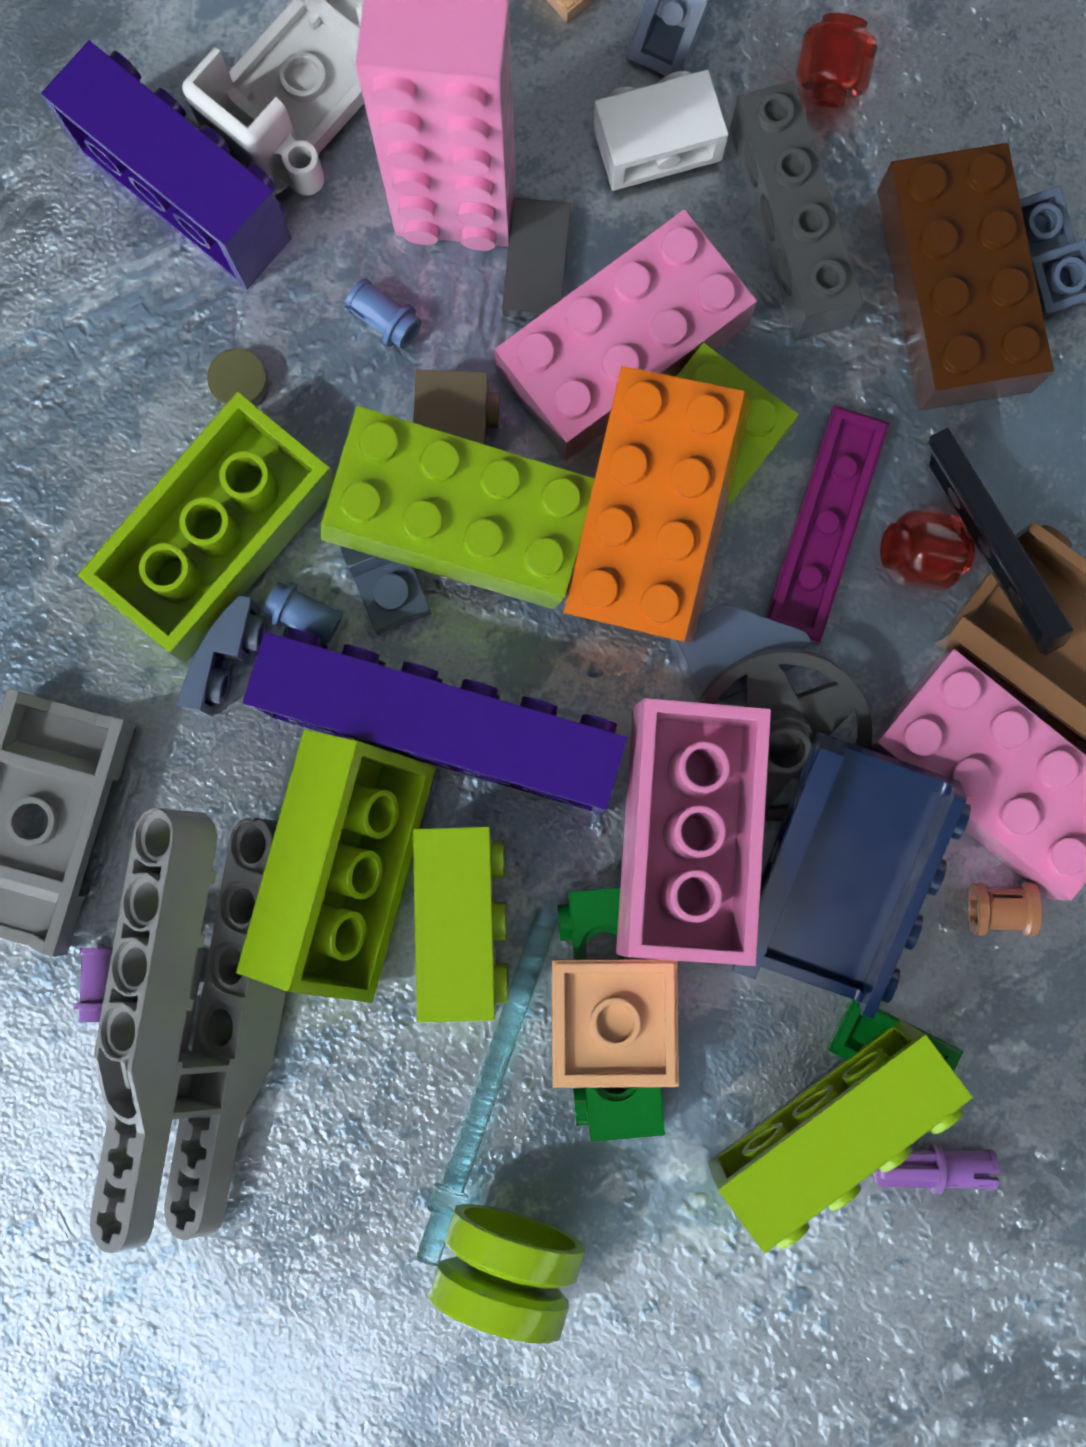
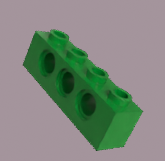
(607, 1110)

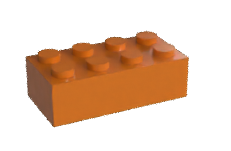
(657, 503)

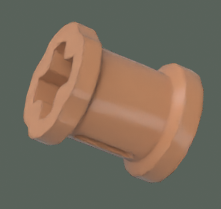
(1004, 909)

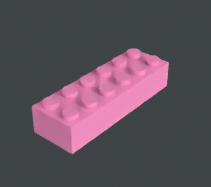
(441, 116)

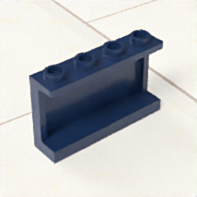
(854, 870)

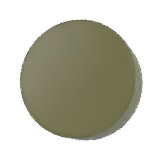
(240, 372)

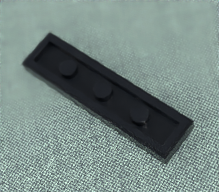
(996, 543)

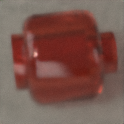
(836, 59)
(927, 550)

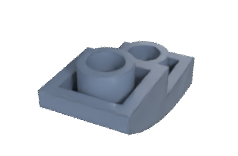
(1055, 254)
(229, 638)

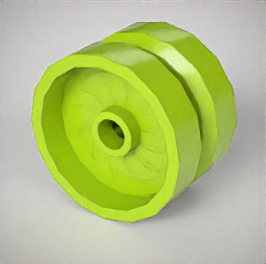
(507, 1274)

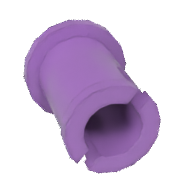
(93, 980)

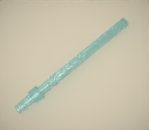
(451, 1190)

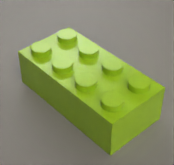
(457, 508)
(209, 527)
(336, 869)
(838, 1135)

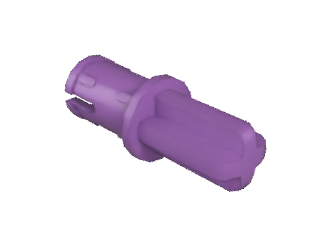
(943, 1169)

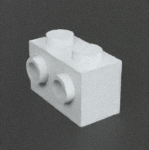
(659, 128)

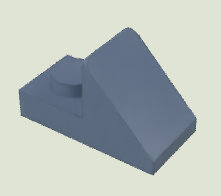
(669, 33)
(387, 590)

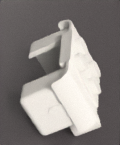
(284, 92)

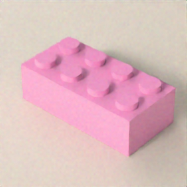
(636, 313)
(1012, 766)
(693, 832)

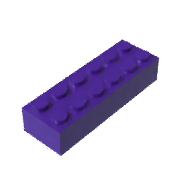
(435, 722)

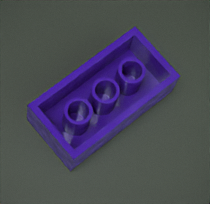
(169, 162)

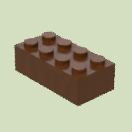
(964, 276)

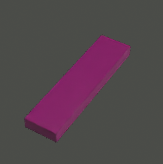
(827, 521)

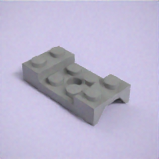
(66, 766)

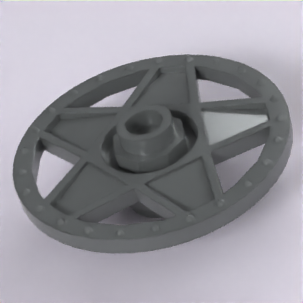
(793, 716)

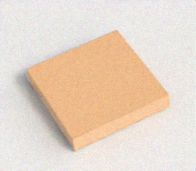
(614, 1023)

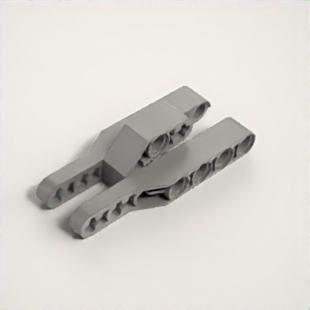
(148, 1021)

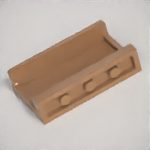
(1001, 647)

